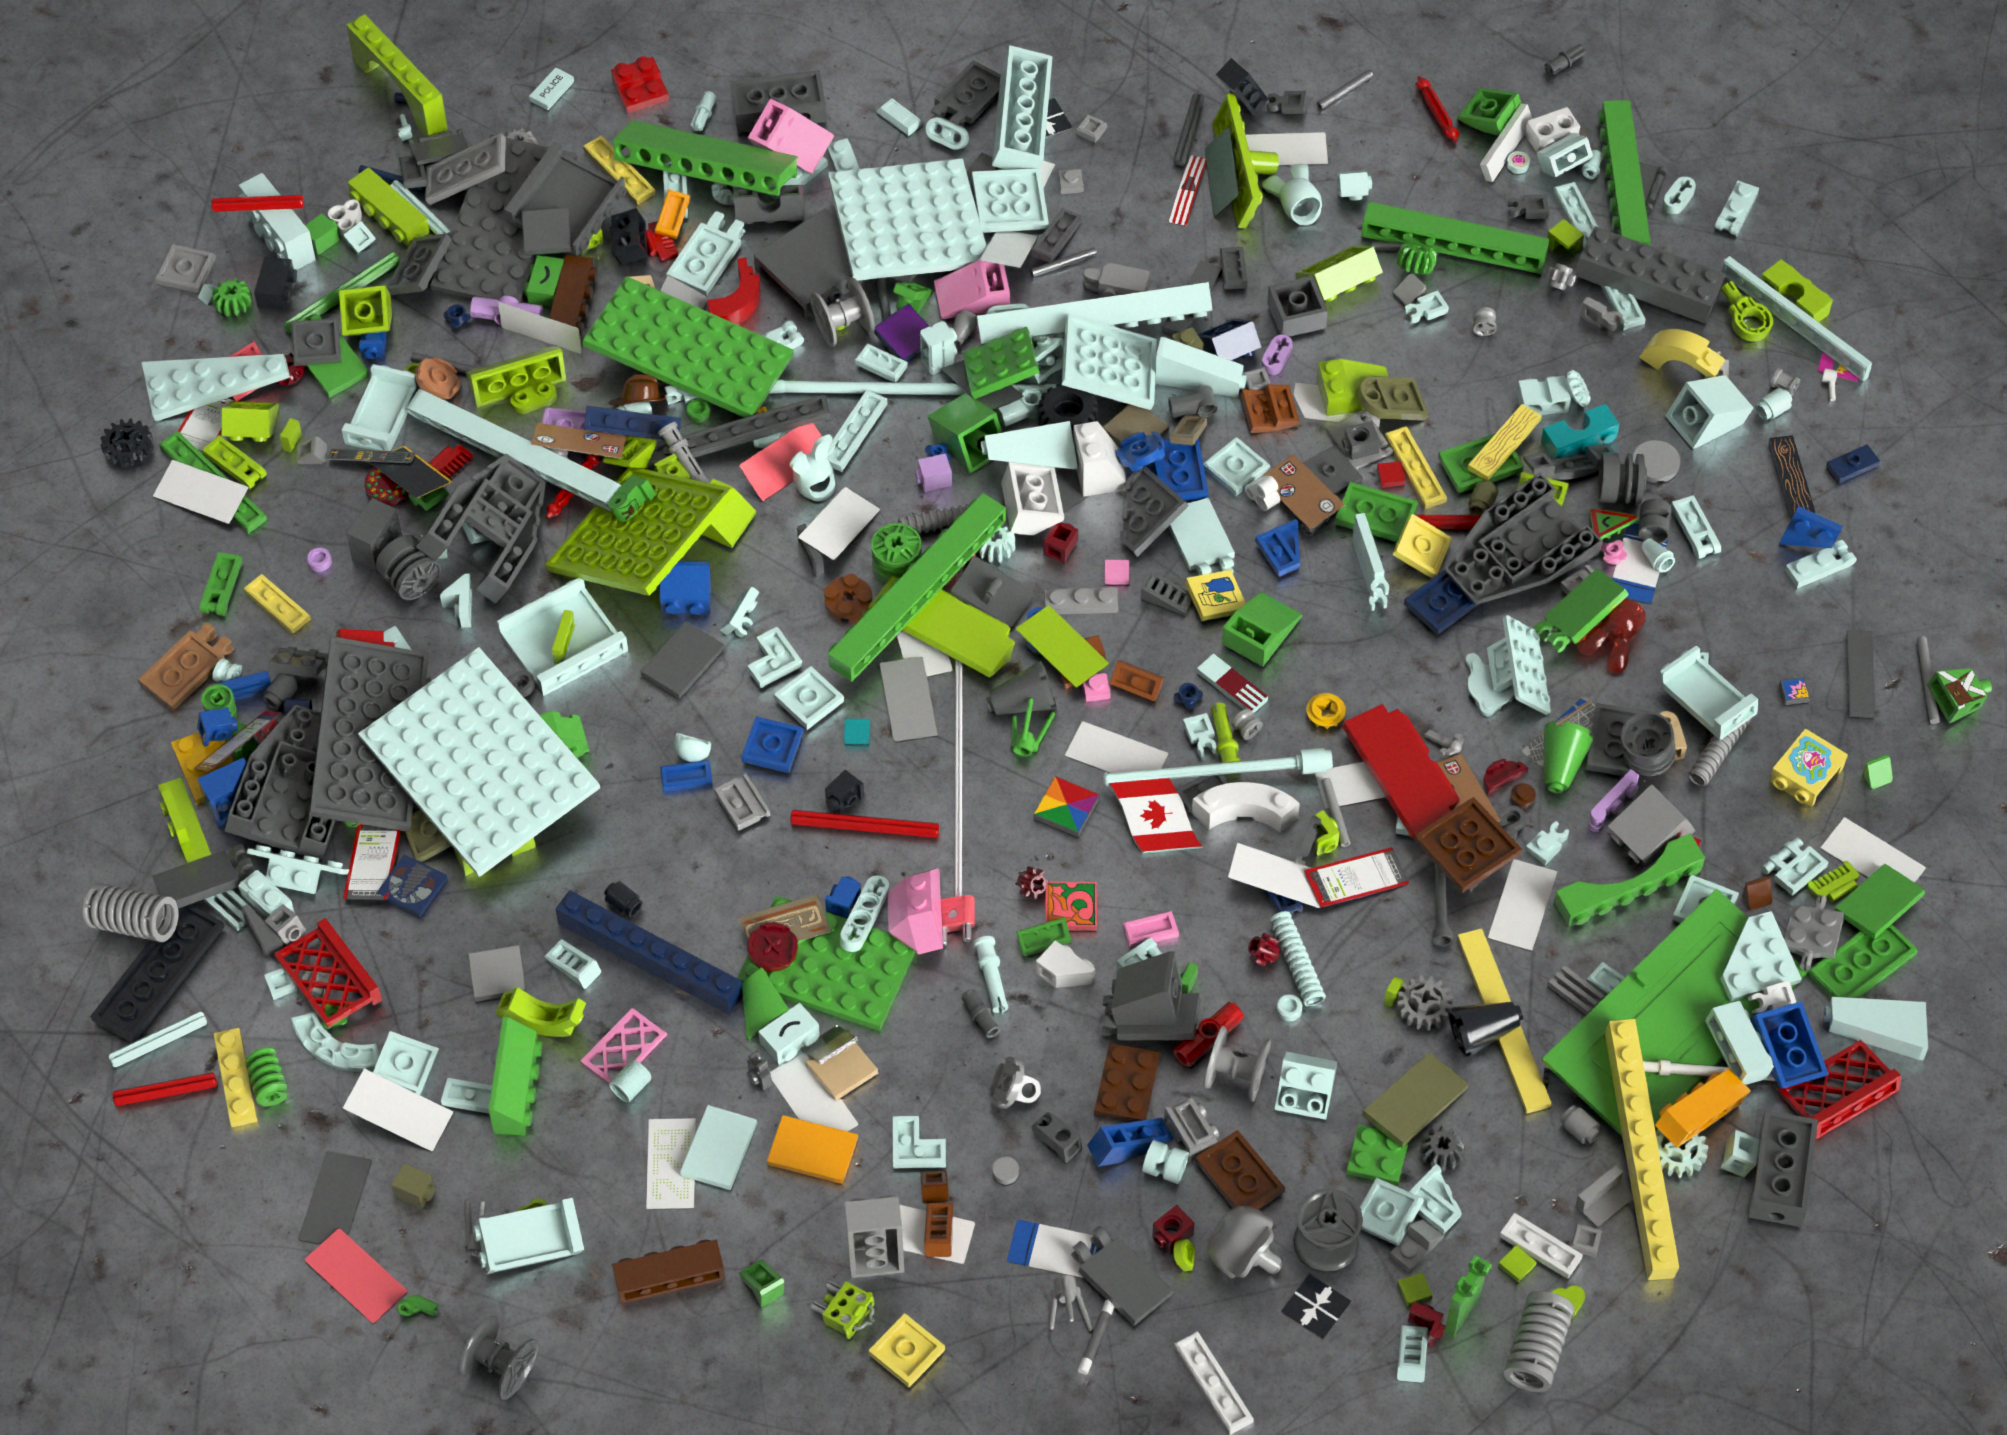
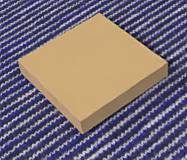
(843, 1071)

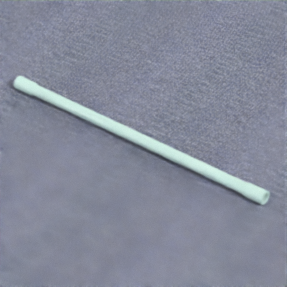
(883, 387)

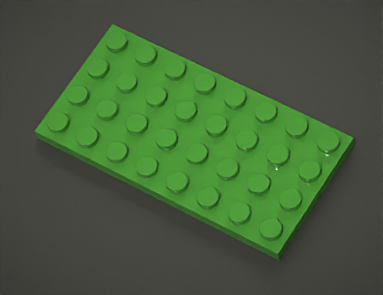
(688, 348)

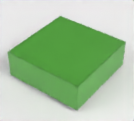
(1189, 977)

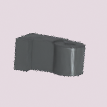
(1058, 1136)

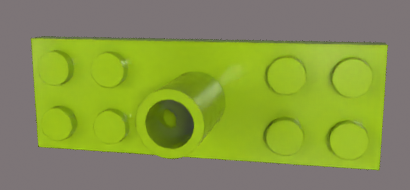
(1246, 161)

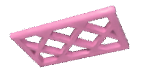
(619, 1029)

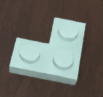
(779, 658)
(915, 1152)

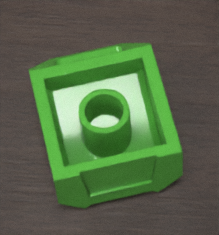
(1490, 110)

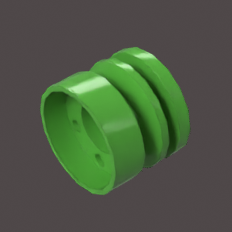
(894, 550)

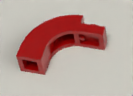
(744, 301)

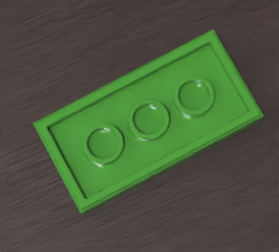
(1862, 963)

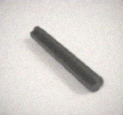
(1188, 129)

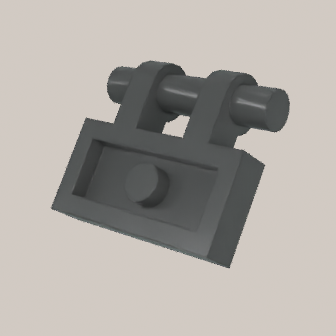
(298, 662)

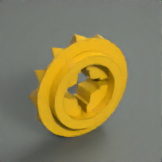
(1321, 703)

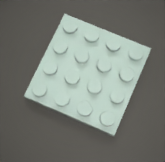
(1109, 362)

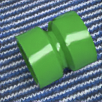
(219, 697)

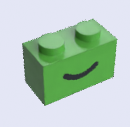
(543, 281)

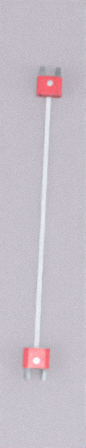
(958, 911)

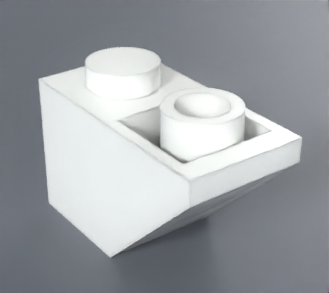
(1064, 968)

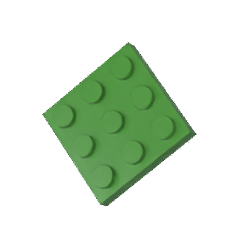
(1000, 362)

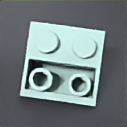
(1305, 1085)

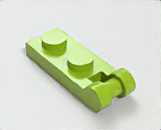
(234, 461)

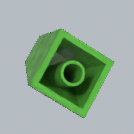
(963, 427)

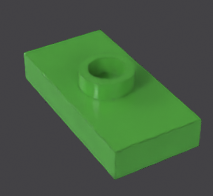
(1040, 937)

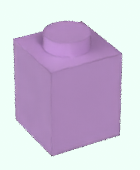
(934, 472)

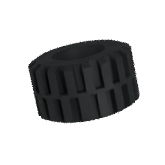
(1067, 399)

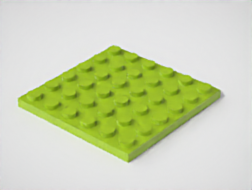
(646, 547)

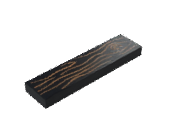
(1790, 474)

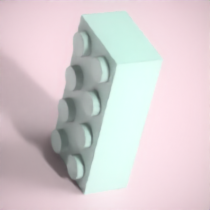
(280, 227)

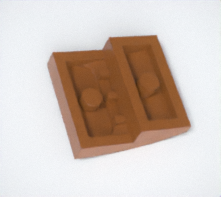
(1269, 408)

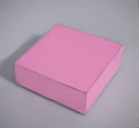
(1117, 572)

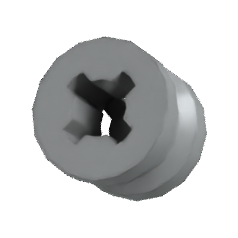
(1484, 321)
(1246, 724)

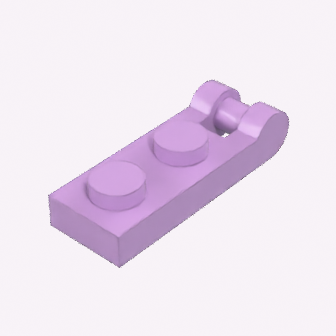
(1613, 800)

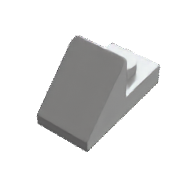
(1416, 1245)

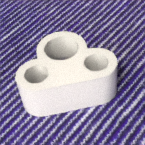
(349, 215)
(1264, 492)

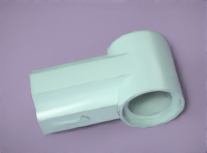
(1020, 409)

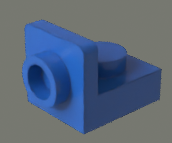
(373, 345)

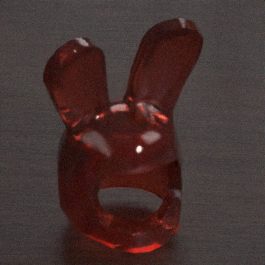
(1619, 627)

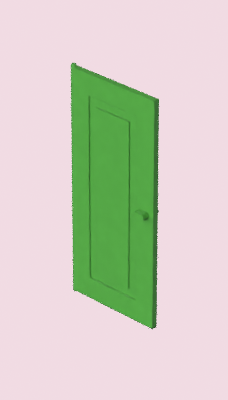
(1670, 1002)

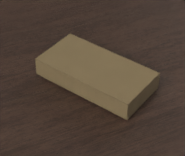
(1188, 430)

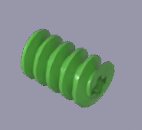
(266, 1077)

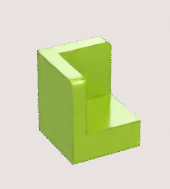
(1565, 235)

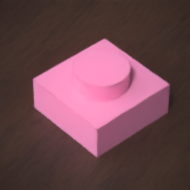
(1096, 688)

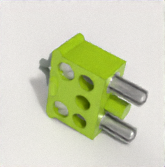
(846, 1309)

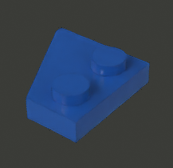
(1810, 530)
(1281, 547)

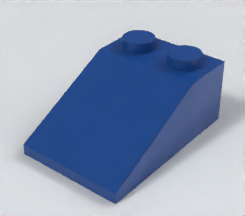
(1791, 1044)

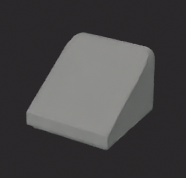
(1410, 290)
(311, 451)

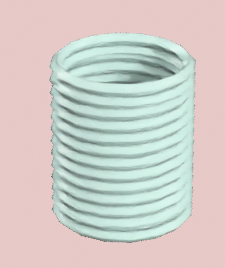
(630, 1081)

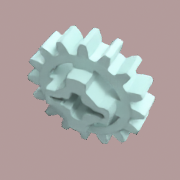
(1679, 1158)

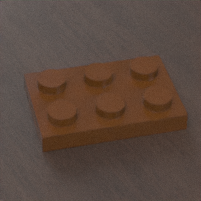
(1127, 1083)
(1239, 1172)

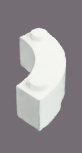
(1245, 800)

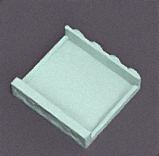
(534, 627)

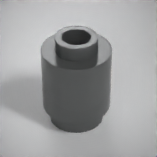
(280, 688)

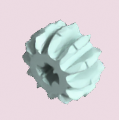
(999, 545)

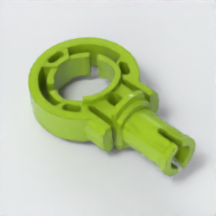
(1743, 307)

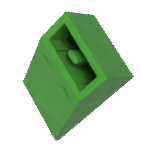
(1259, 628)

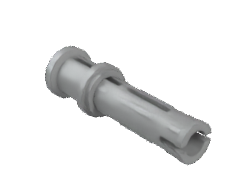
(679, 447)

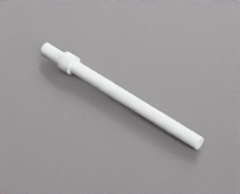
(1665, 1068)

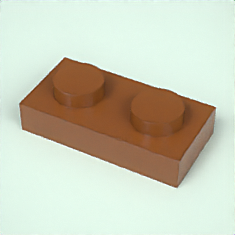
(1137, 680)

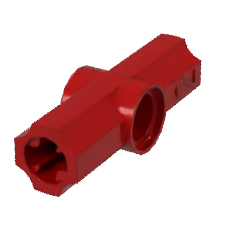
(1192, 1050)

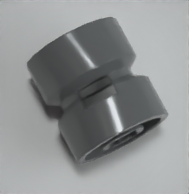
(1654, 520)

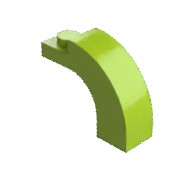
(543, 1017)

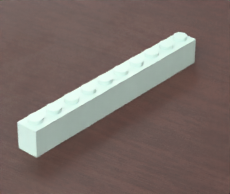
(1112, 311)

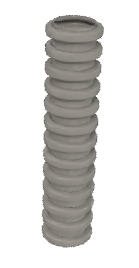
(933, 520)
(1713, 756)

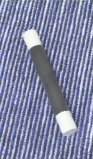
(1096, 1337)

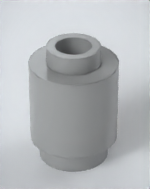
(1580, 1124)

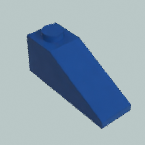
(1127, 1140)

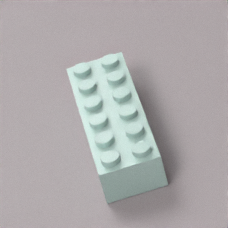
(1022, 109)

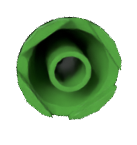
(1564, 753)

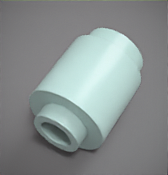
(1774, 404)

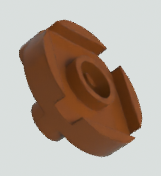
(847, 586)

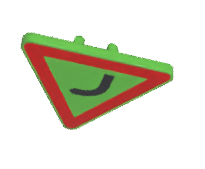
(1610, 522)

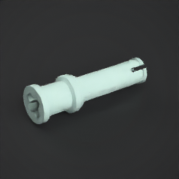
(989, 963)

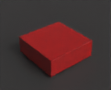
(1390, 474)

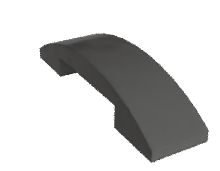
(1568, 467)

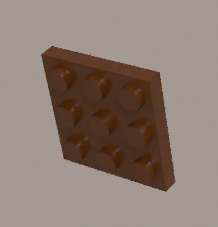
(1467, 844)

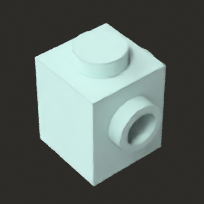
(1353, 184)

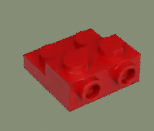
(639, 84)

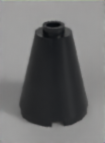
(1482, 1024)

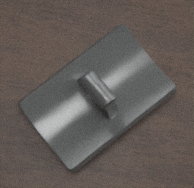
(992, 592)

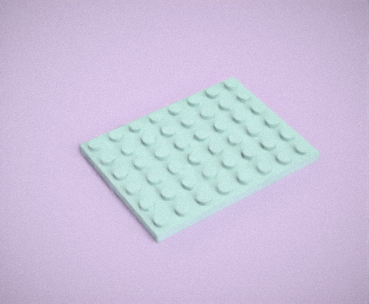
(479, 761)

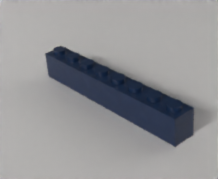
(649, 952)

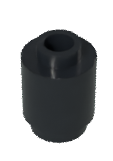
(622, 899)

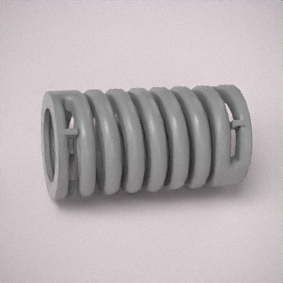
(130, 912)
(1539, 1341)

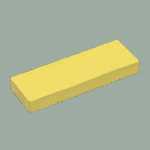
(277, 604)

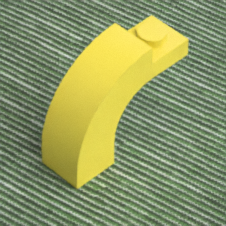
(1683, 347)

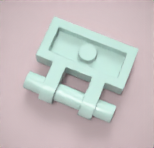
(1799, 871)

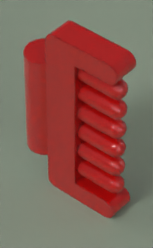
(660, 244)
(447, 458)

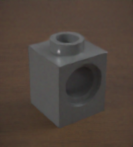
(1366, 434)

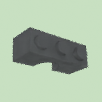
(751, 208)

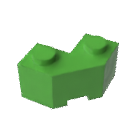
(568, 730)

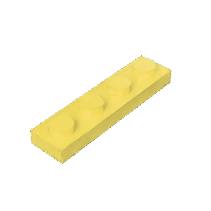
(235, 1077)

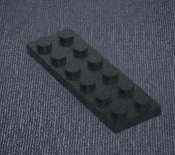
(156, 974)

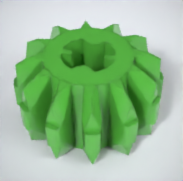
(1416, 258)
(231, 297)

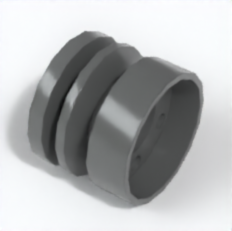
(1621, 478)
(408, 568)
(1648, 731)

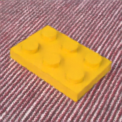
(191, 753)

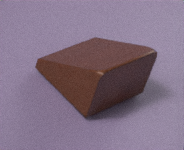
(1758, 893)
(934, 1187)

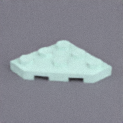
(1758, 959)

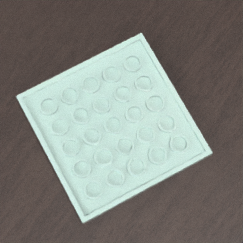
(907, 219)

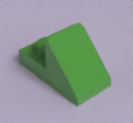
(913, 294)
(763, 1281)

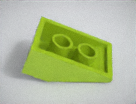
(1339, 384)

